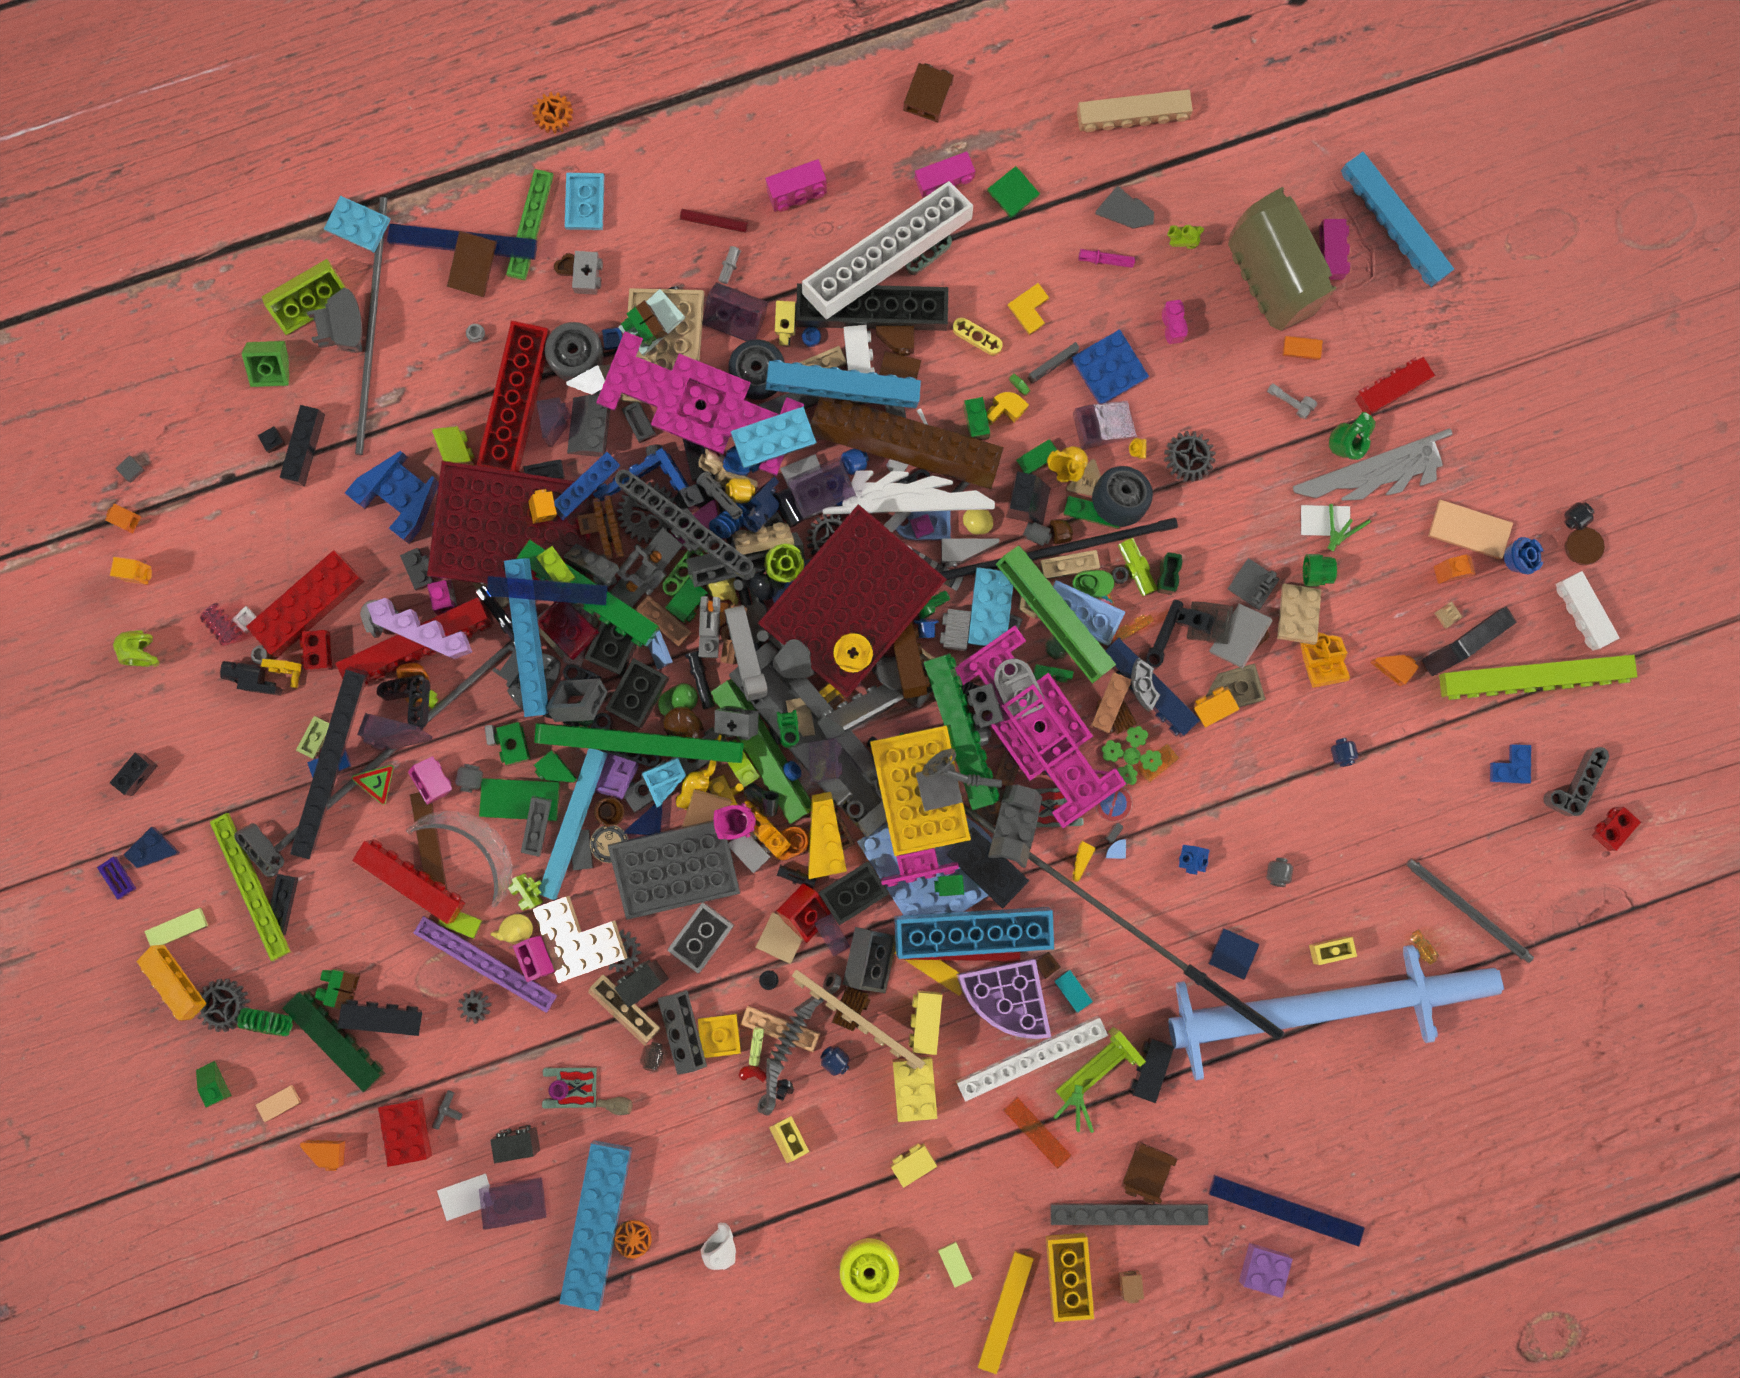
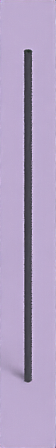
(431, 714)

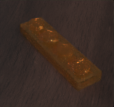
(1037, 1132)

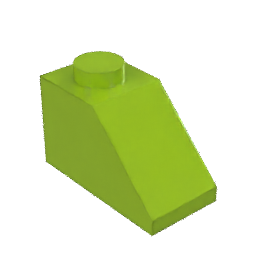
(744, 771)

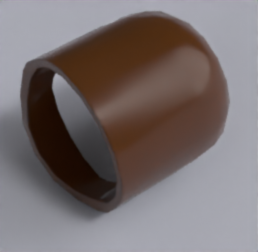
(604, 809)

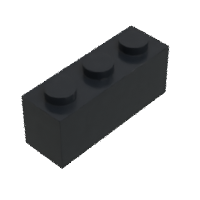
(1152, 1072)

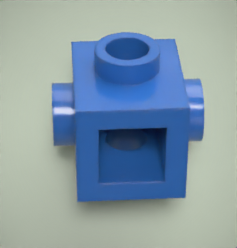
(1193, 859)

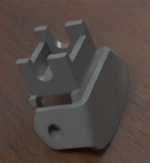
(339, 322)
(510, 673)

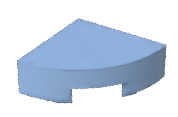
(1117, 850)

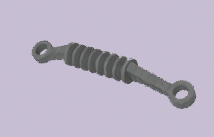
(774, 1066)

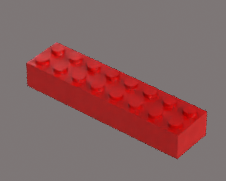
(514, 397)
(399, 650)

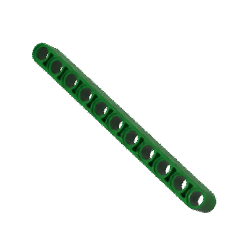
(639, 742)

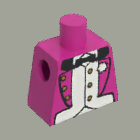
(442, 596)

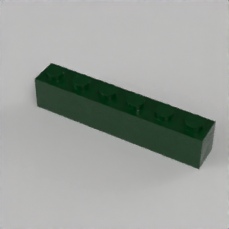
(334, 1041)

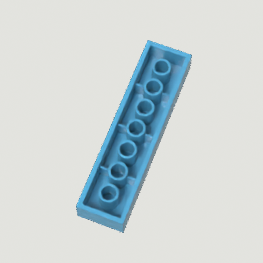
(974, 932)
(595, 1225)

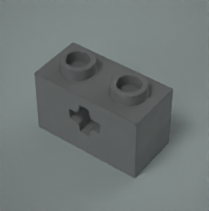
(736, 722)

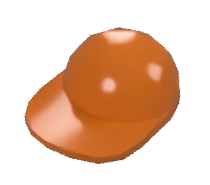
(799, 842)

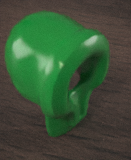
(1344, 440)

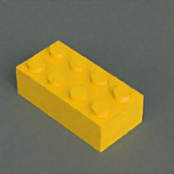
(1069, 1277)

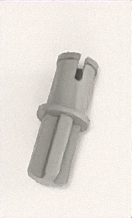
(729, 264)

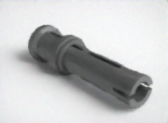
(714, 489)

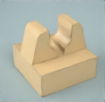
(1448, 615)

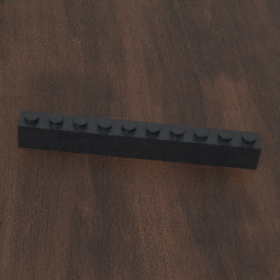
(329, 762)

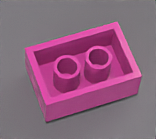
(796, 185)

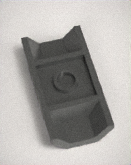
(1016, 824)

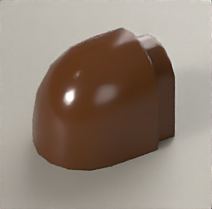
(1060, 531)

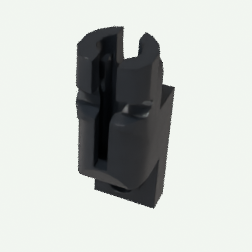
(248, 678)

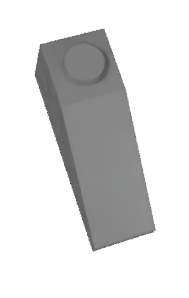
(961, 550)

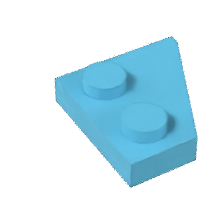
(663, 779)

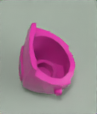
(734, 822)

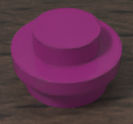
(558, 1090)

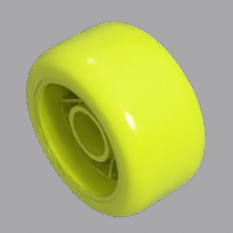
(869, 1254)

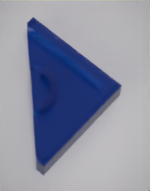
(648, 823)

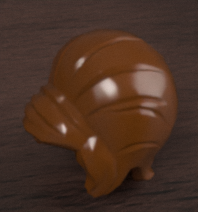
(682, 722)

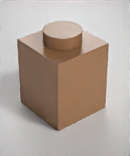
(1131, 1286)

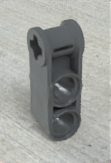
(259, 849)

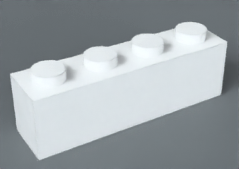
(857, 350)
(1587, 611)

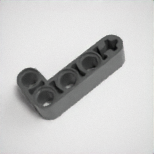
(1580, 779)

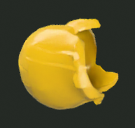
(1068, 463)

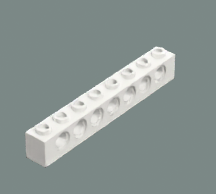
(1031, 1058)

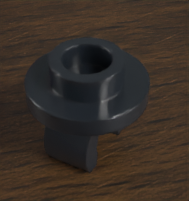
(784, 1086)

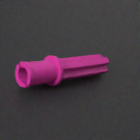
(1105, 258)

